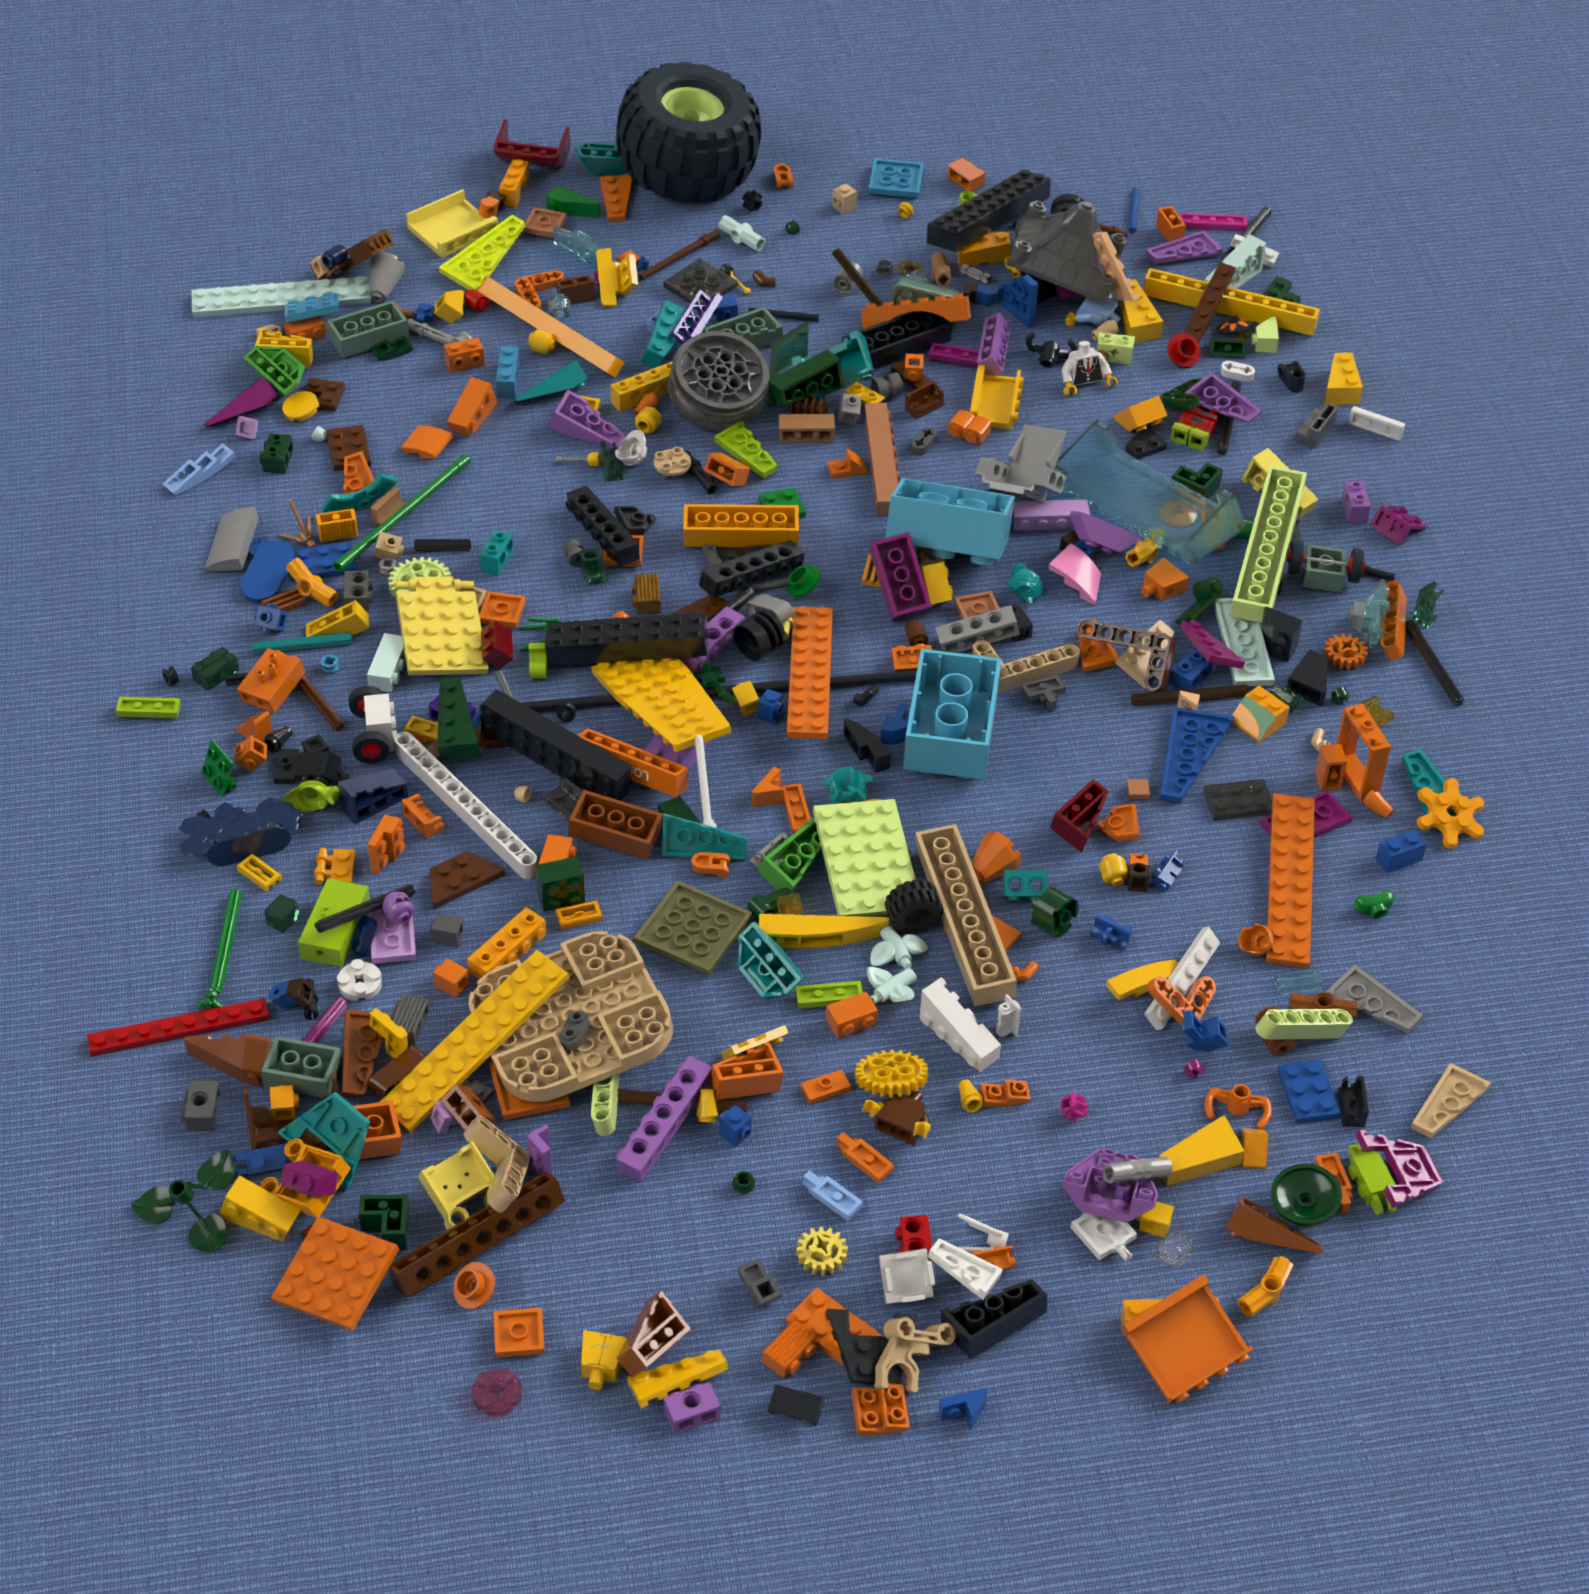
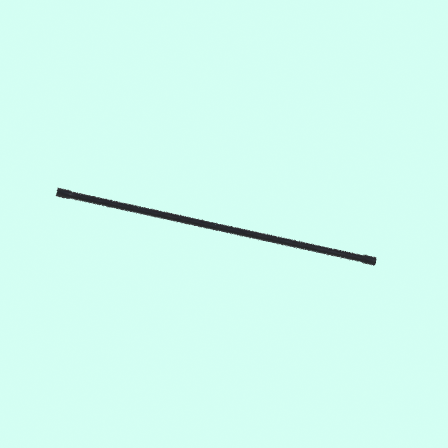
(759, 688)

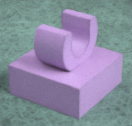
(247, 427)
(442, 1117)

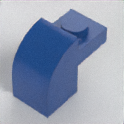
(1205, 1034)

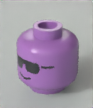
(398, 907)

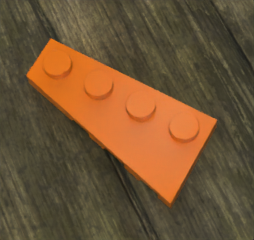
(616, 196)

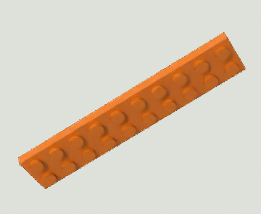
(810, 673)
(1290, 880)

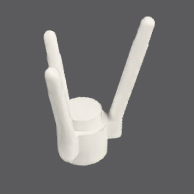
(995, 1237)

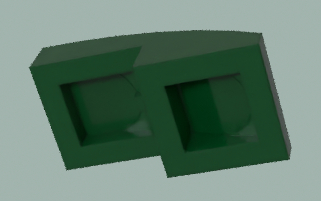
(386, 350)

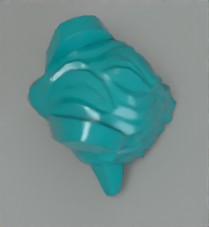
(1025, 583)
(847, 785)

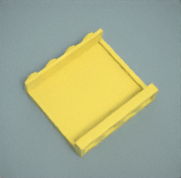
(449, 224)

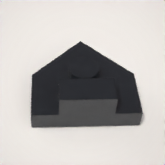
(633, 520)

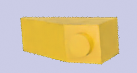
(346, 619)

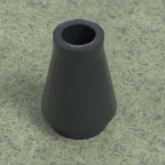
(277, 739)

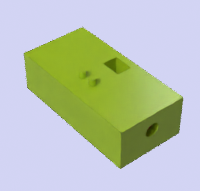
(334, 944)

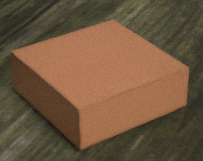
(1138, 789)

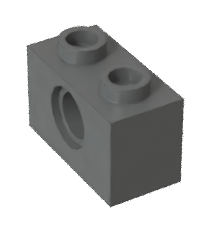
(201, 1105)

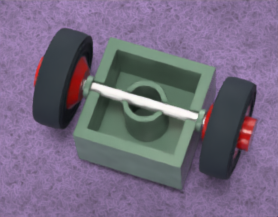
(1325, 566)

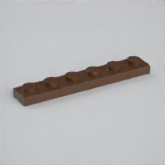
(1210, 300)

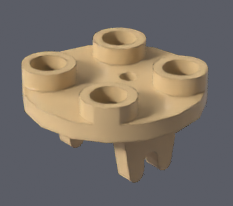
(672, 462)

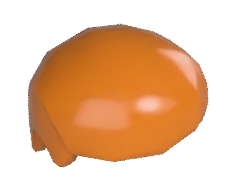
(1255, 940)

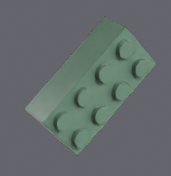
(366, 328)

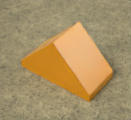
(1255, 1148)

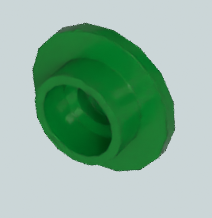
(803, 580)

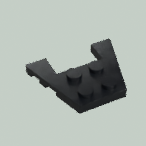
(862, 1352)

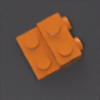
(385, 843)

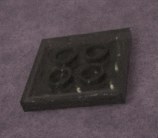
(698, 277)

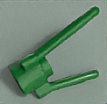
(543, 626)

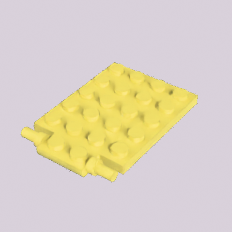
(440, 627)

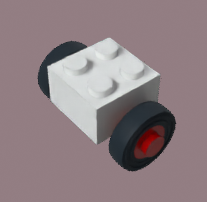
(378, 741)

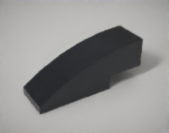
(867, 745)

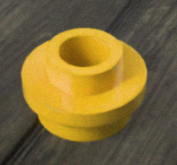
(905, 210)

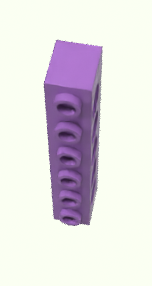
(639, 1165)

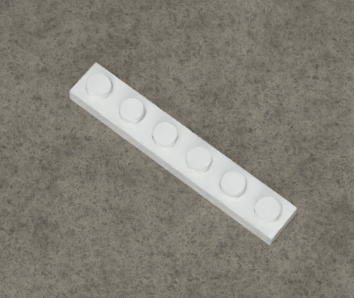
(1185, 973)

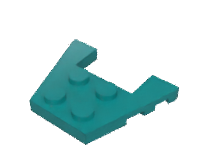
(337, 1126)

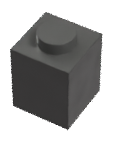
(447, 930)

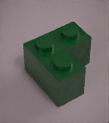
(1203, 482)
(386, 1215)

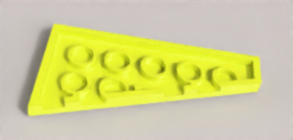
(482, 256)

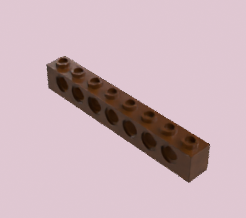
(465, 1233)

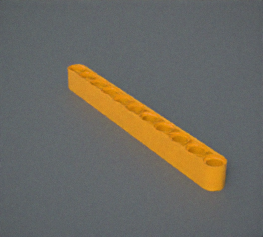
(543, 321)

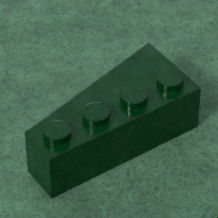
(808, 378)
(455, 726)

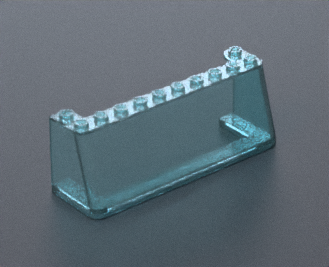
(1146, 498)

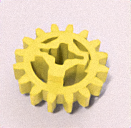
(821, 1252)

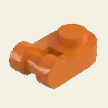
(782, 175)
(703, 863)

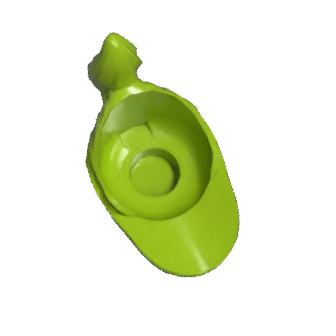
(312, 796)

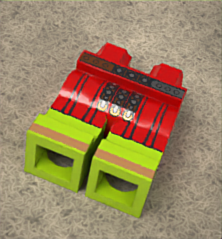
(1195, 426)

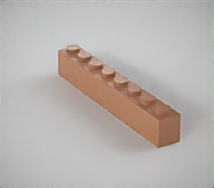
(881, 454)

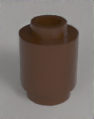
(916, 633)

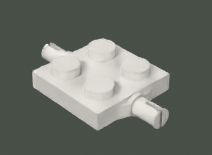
(1104, 1235)

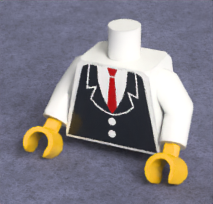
(1085, 367)

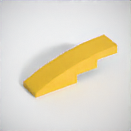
(1137, 980)

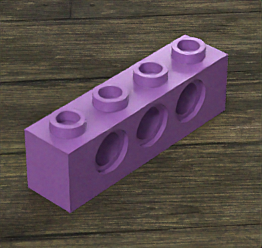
(719, 637)

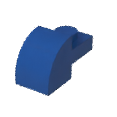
(895, 727)

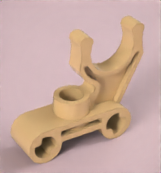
(906, 1342)

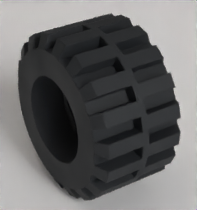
(913, 907)

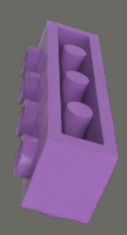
(994, 344)

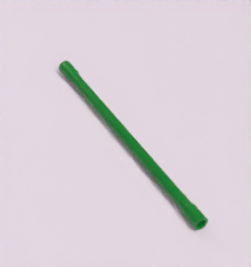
(347, 558)

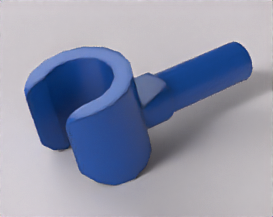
(643, 265)

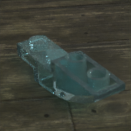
(579, 243)
(1374, 612)

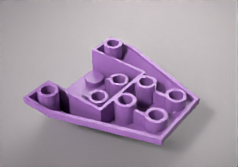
(1097, 1197)

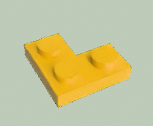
(395, 1036)

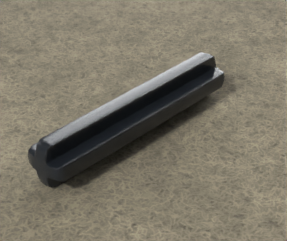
(442, 544)

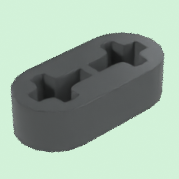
(920, 444)

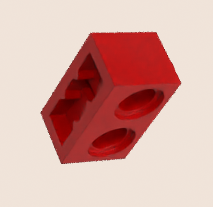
(914, 1241)

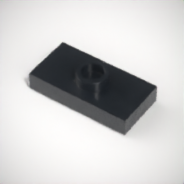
(286, 766)

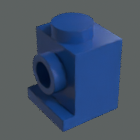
(771, 707)

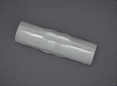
(1137, 1170)

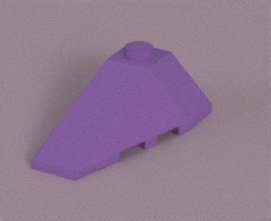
(1222, 398)

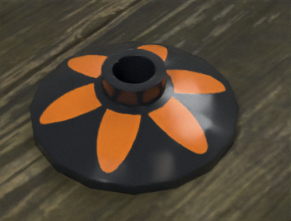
(1234, 325)

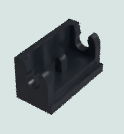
(1353, 1103)
(796, 1404)

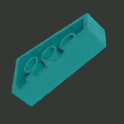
(660, 340)

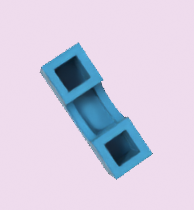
(506, 373)

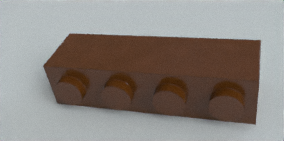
(370, 246)

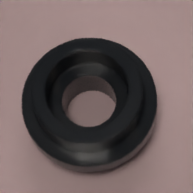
(567, 708)

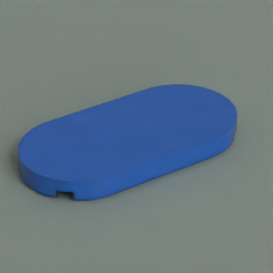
(267, 571)

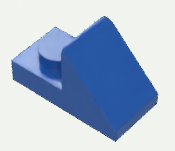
(967, 1404)

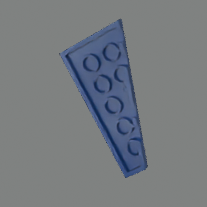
(1190, 746)

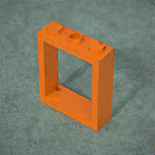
(1356, 722)

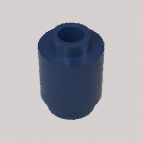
(334, 256)

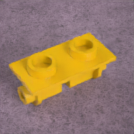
(867, 395)

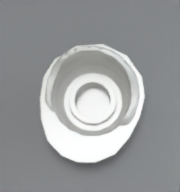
(632, 448)

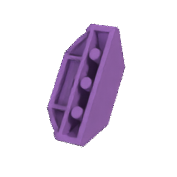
(1101, 533)

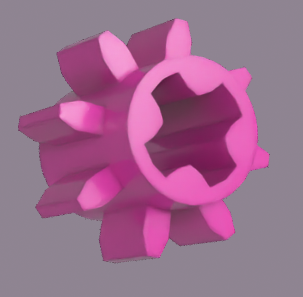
(1074, 1106)

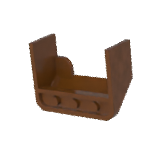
(265, 1132)

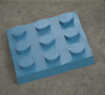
(896, 178)
(311, 307)

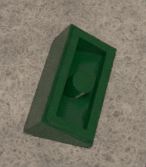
(1227, 348)

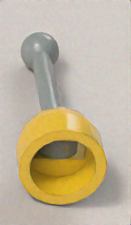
(592, 459)

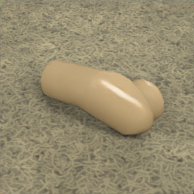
(1317, 738)

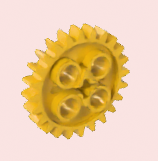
(891, 1073)

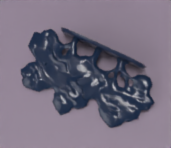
(239, 832)

